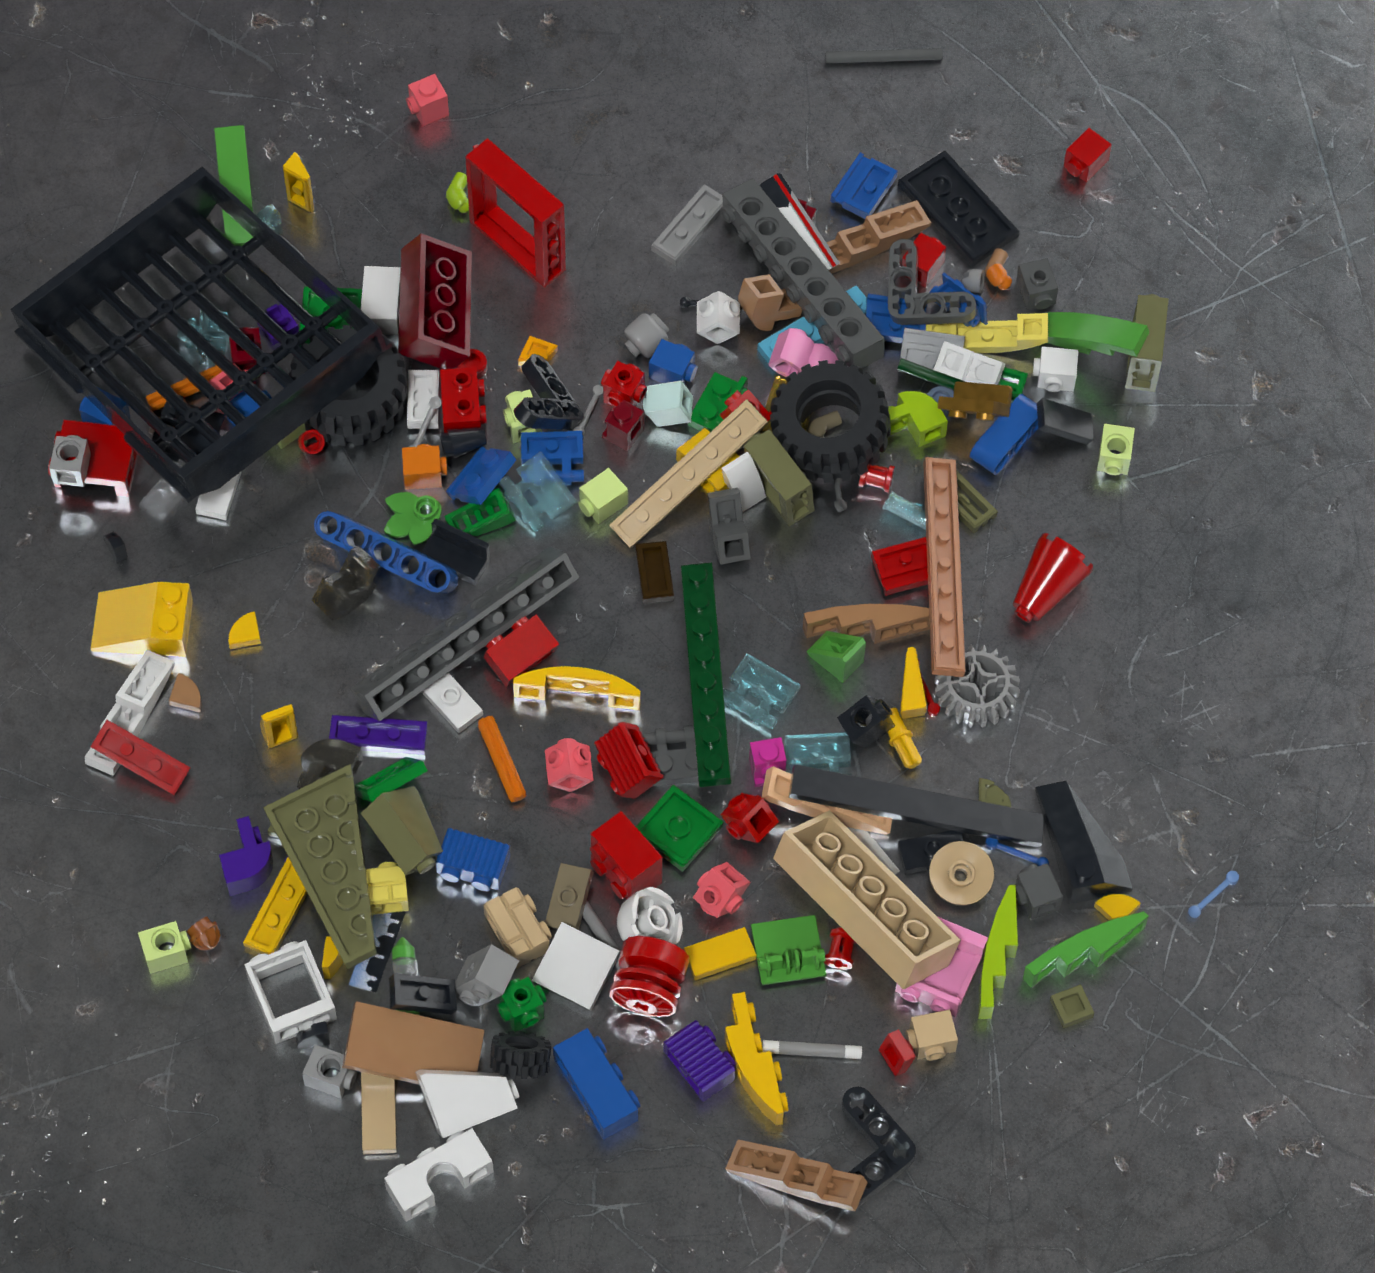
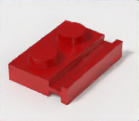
(902, 566)

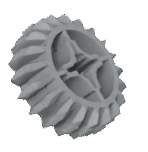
(999, 679)

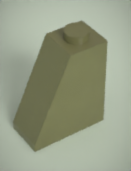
(404, 829)

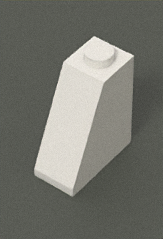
(465, 1098)

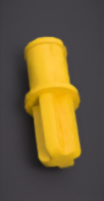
(901, 740)

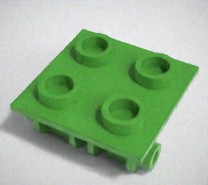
(788, 950)

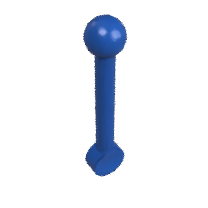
(992, 844)

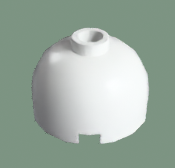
(649, 915)

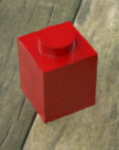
(1087, 155)
(930, 258)

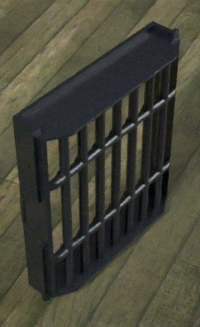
(143, 243)

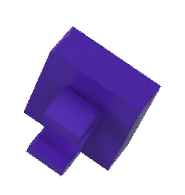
(283, 318)

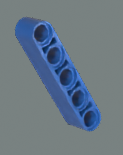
(400, 555)

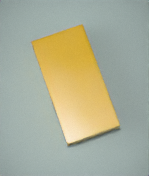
(720, 953)

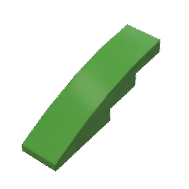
(234, 175)
(1095, 333)
(1094, 943)

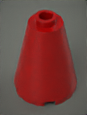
(1049, 577)

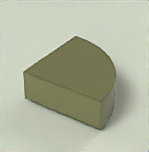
(991, 793)

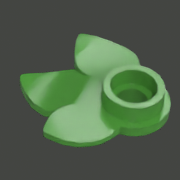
(408, 516)

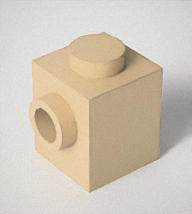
(932, 1035)

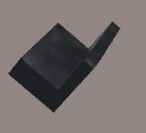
(458, 550)

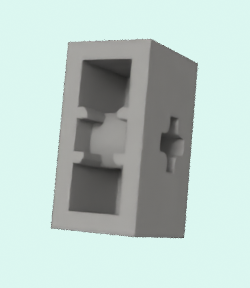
(485, 975)

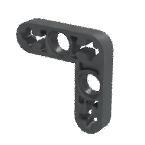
(916, 301)

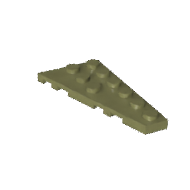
(326, 849)

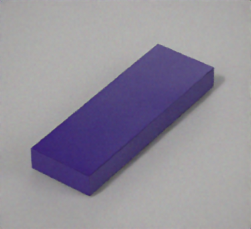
(382, 735)

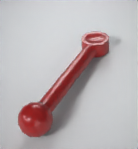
(933, 708)

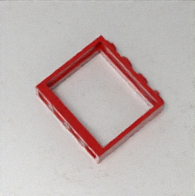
(539, 255)

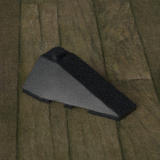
(1082, 850)

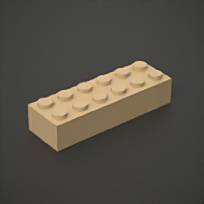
(866, 899)

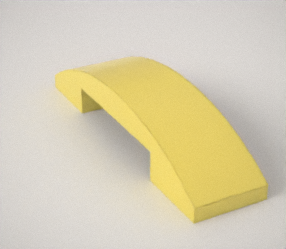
(1000, 336)

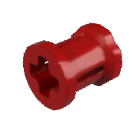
(878, 477)
(838, 959)

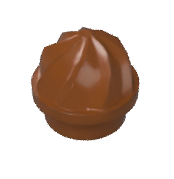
(204, 934)

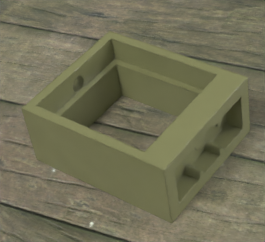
(1145, 368)
(781, 477)

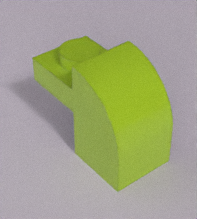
(919, 415)

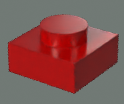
(897, 1052)

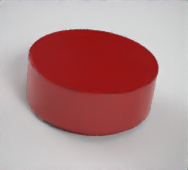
(476, 359)

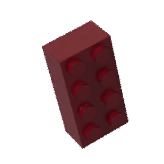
(435, 302)

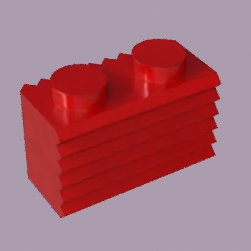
(627, 760)

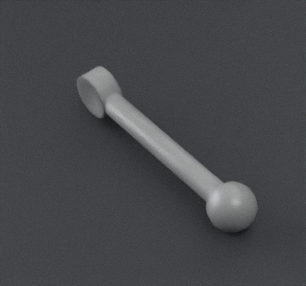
(597, 393)
(435, 402)

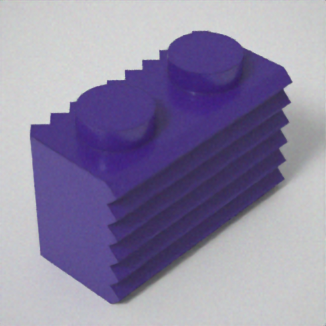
(700, 1060)

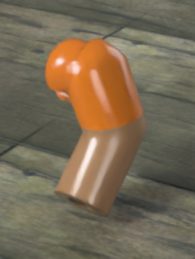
(995, 271)

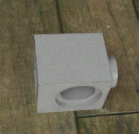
(72, 471)
(318, 1063)

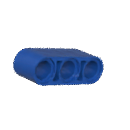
(1006, 435)

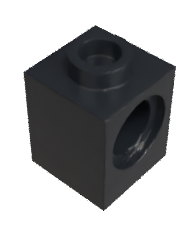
(855, 717)

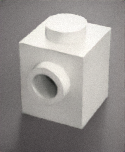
(1056, 369)

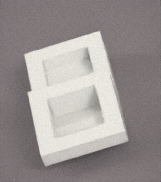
(968, 365)
(744, 475)

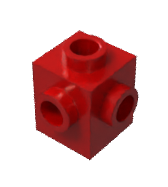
(623, 383)
(749, 817)

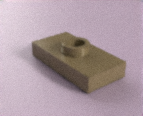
(569, 896)

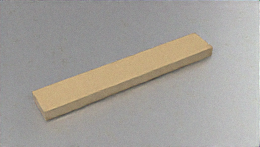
(688, 474)

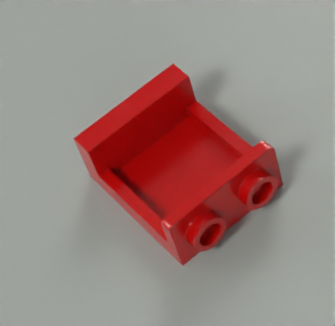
(111, 458)

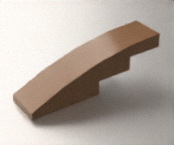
(877, 234)
(880, 620)
(796, 1175)

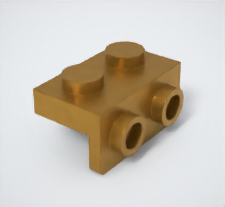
(977, 399)

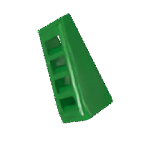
(493, 522)

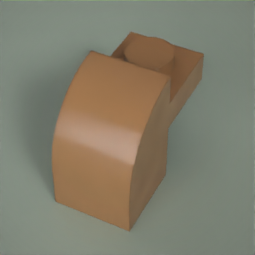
(766, 302)

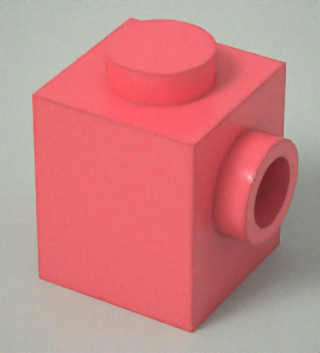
(428, 100)

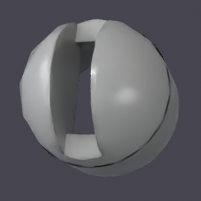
(974, 280)

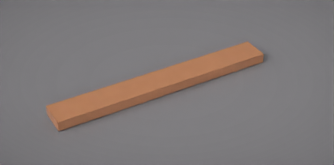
(944, 567)

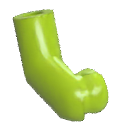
(455, 193)

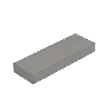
(688, 225)

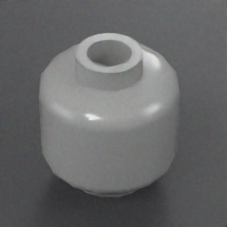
(645, 334)

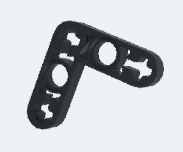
(555, 406)
(883, 1155)

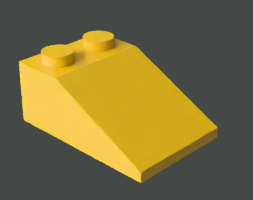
(143, 619)

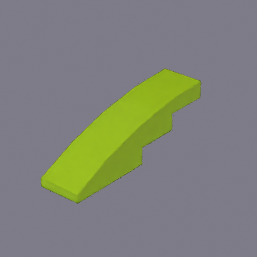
(1000, 945)

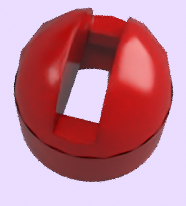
(313, 448)

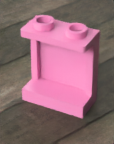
(949, 986)

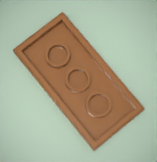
(401, 1043)

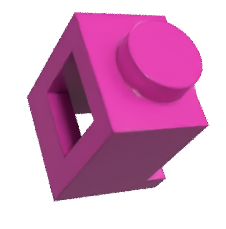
(765, 755)

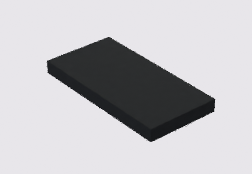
(958, 208)

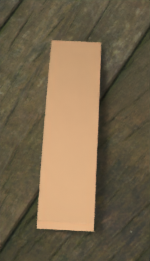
(777, 789)

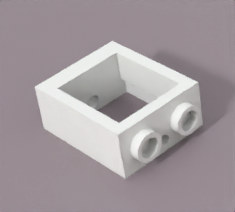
(290, 1024)

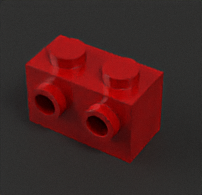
(461, 398)
(521, 649)

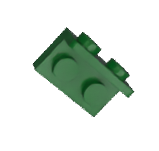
(712, 401)

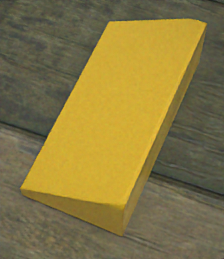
(298, 183)

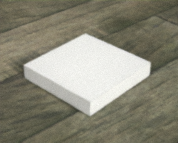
(576, 966)

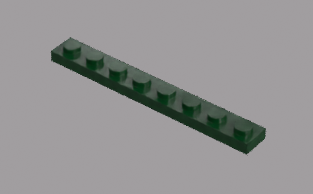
(705, 675)

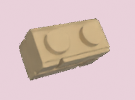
(517, 926)

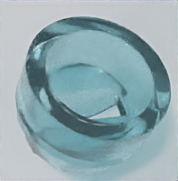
(269, 216)

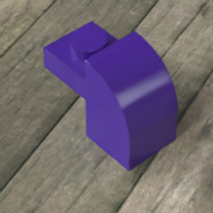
(249, 866)

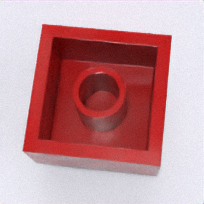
(625, 857)

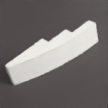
(134, 703)

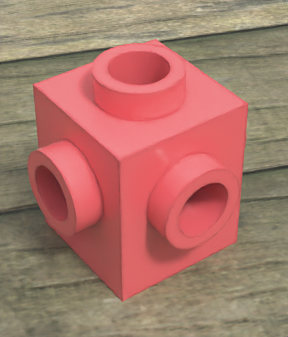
(568, 765)
(721, 890)

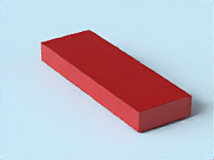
(140, 757)

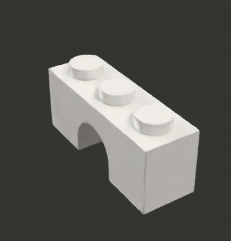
(460, 1156)

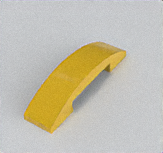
(577, 679)

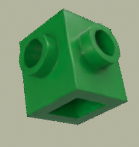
(522, 1004)

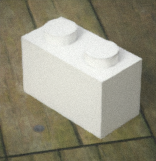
(382, 297)

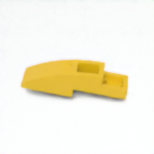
(753, 1067)

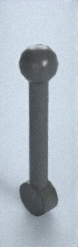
(840, 504)

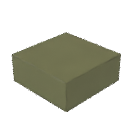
(1072, 1006)

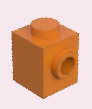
(423, 467)

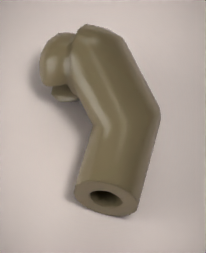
(821, 424)

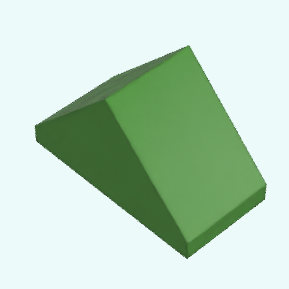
(838, 653)

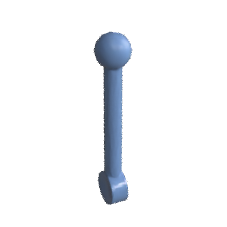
(1231, 879)

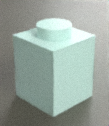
(668, 403)

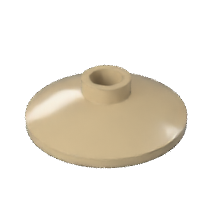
(966, 858)

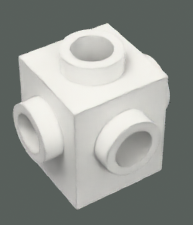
(718, 317)

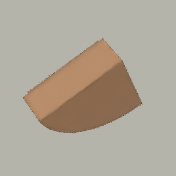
(185, 694)

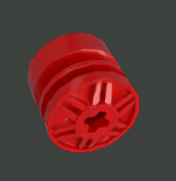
(649, 976)

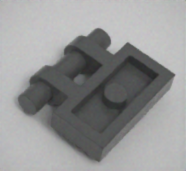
(676, 765)

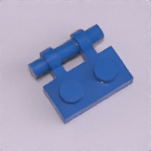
(559, 448)

